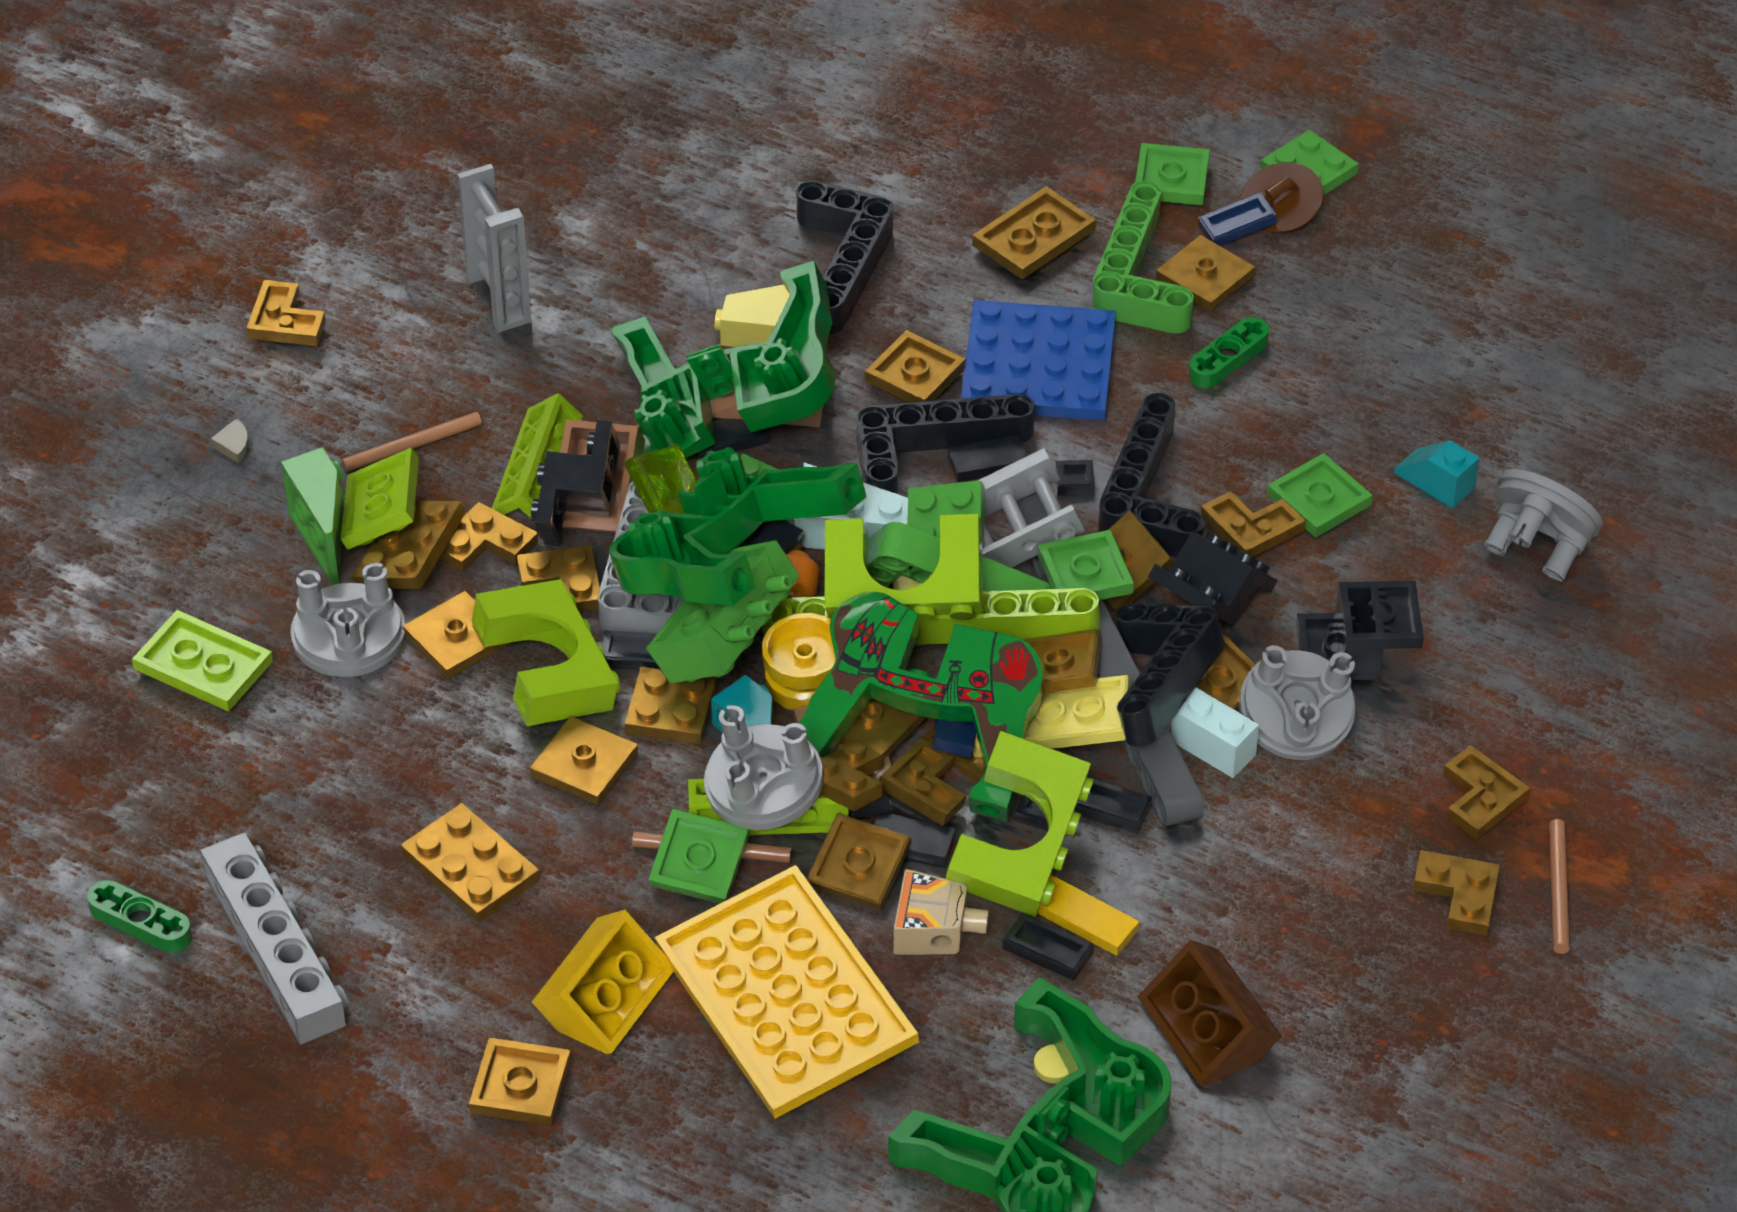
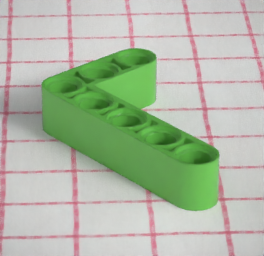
(1116, 282)
(915, 554)

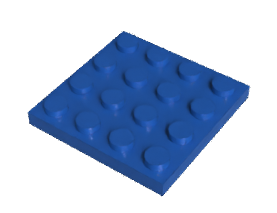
(1041, 352)

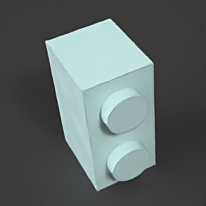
(1215, 733)

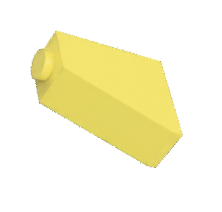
(750, 315)

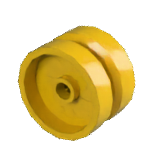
(797, 658)

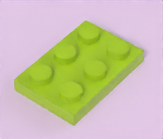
(379, 499)
(202, 660)

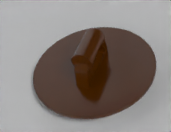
(1291, 192)

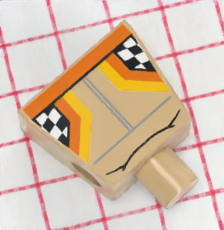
(934, 916)

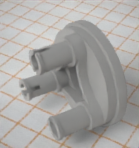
(1542, 505)
(347, 625)
(1299, 702)
(762, 773)

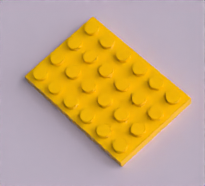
(786, 991)

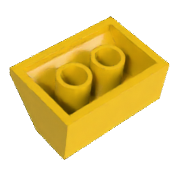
(604, 982)

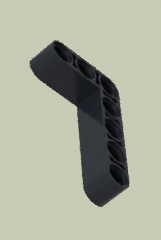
(867, 229)
(934, 426)
(1135, 474)
(1183, 647)

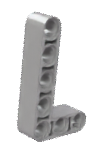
(625, 610)

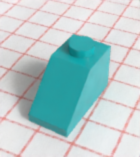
(1441, 471)
(748, 695)

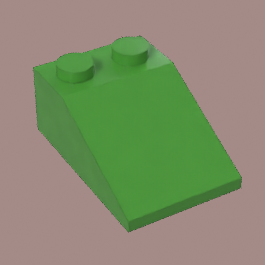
(316, 506)

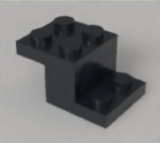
(576, 483)
(1214, 575)
(1364, 624)

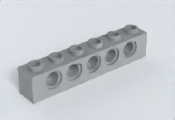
(274, 938)

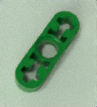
(1224, 365)
(131, 901)

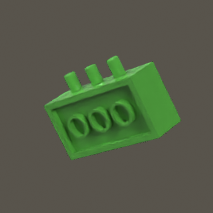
(708, 638)

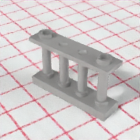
(494, 248)
(1013, 483)

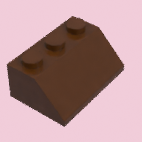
(1208, 1014)

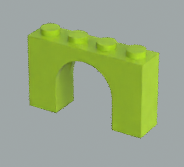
(951, 589)
(551, 616)
(1022, 876)

